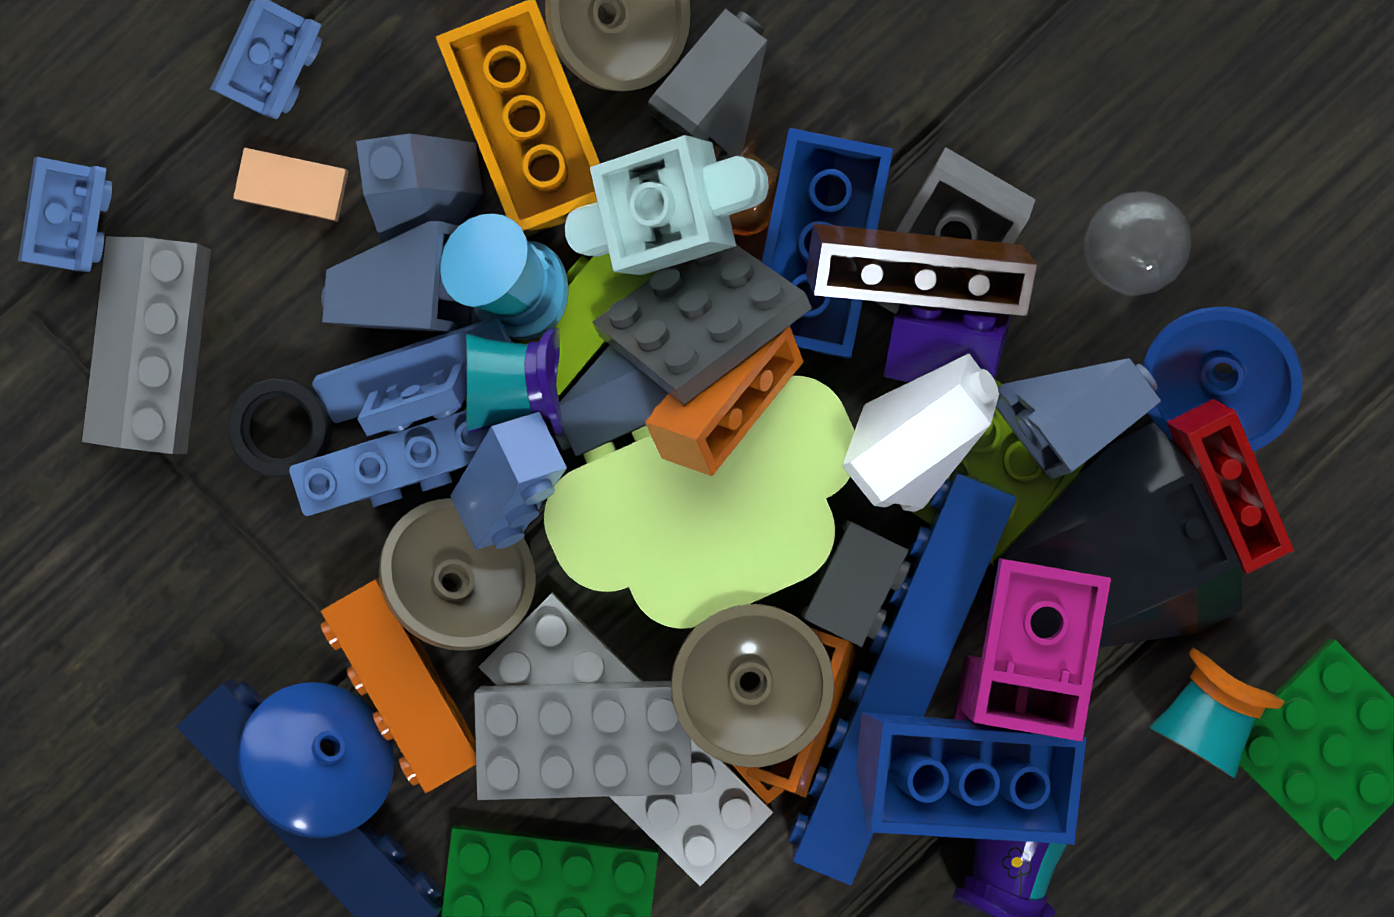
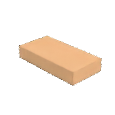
(290, 184)

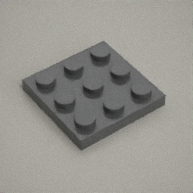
(701, 319)

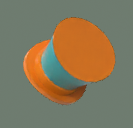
(1214, 714)

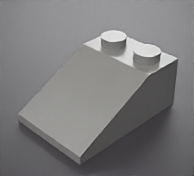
(965, 204)

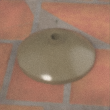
(625, 52)
(491, 582)
(760, 723)

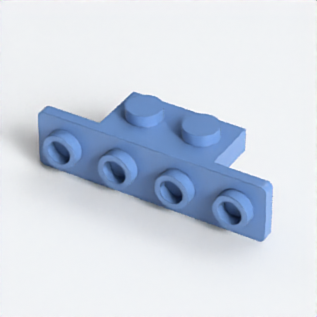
(404, 383)
(386, 465)

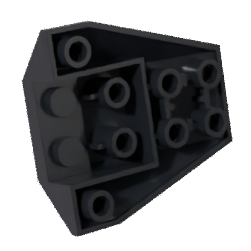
(1147, 527)

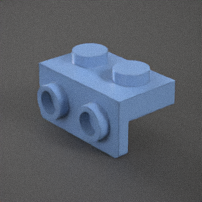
(267, 58)
(64, 215)

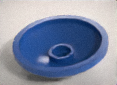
(1264, 378)
(295, 780)

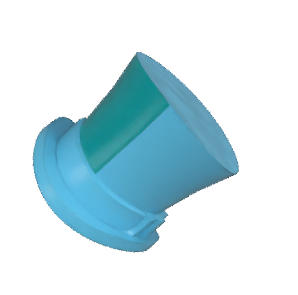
(505, 276)

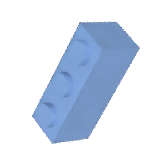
(508, 481)

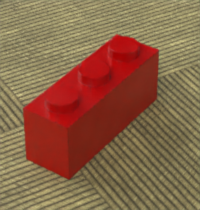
(1225, 461)

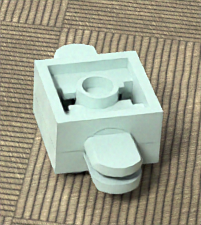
(665, 205)

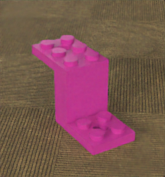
(1031, 679)

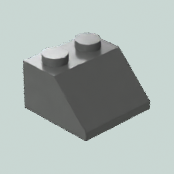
(853, 583)

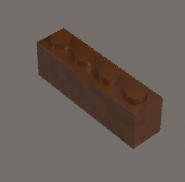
(920, 270)

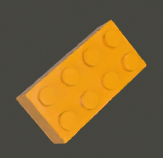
(522, 115)

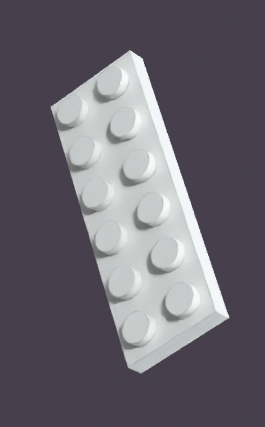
(691, 828)

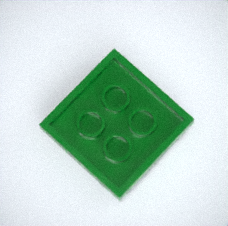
(1327, 749)

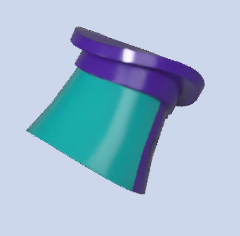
(512, 381)
(1010, 878)

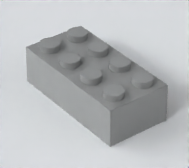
(580, 741)

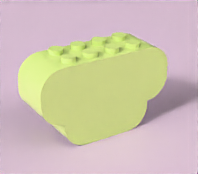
(701, 539)

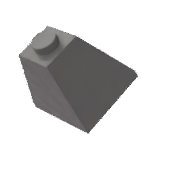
(715, 86)

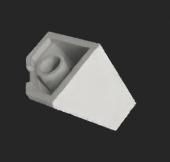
(920, 433)

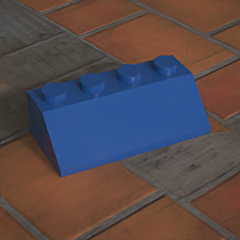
(826, 184)
(967, 780)

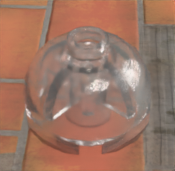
(1137, 243)

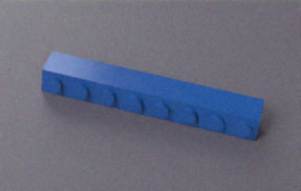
(906, 662)

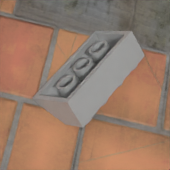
(146, 344)

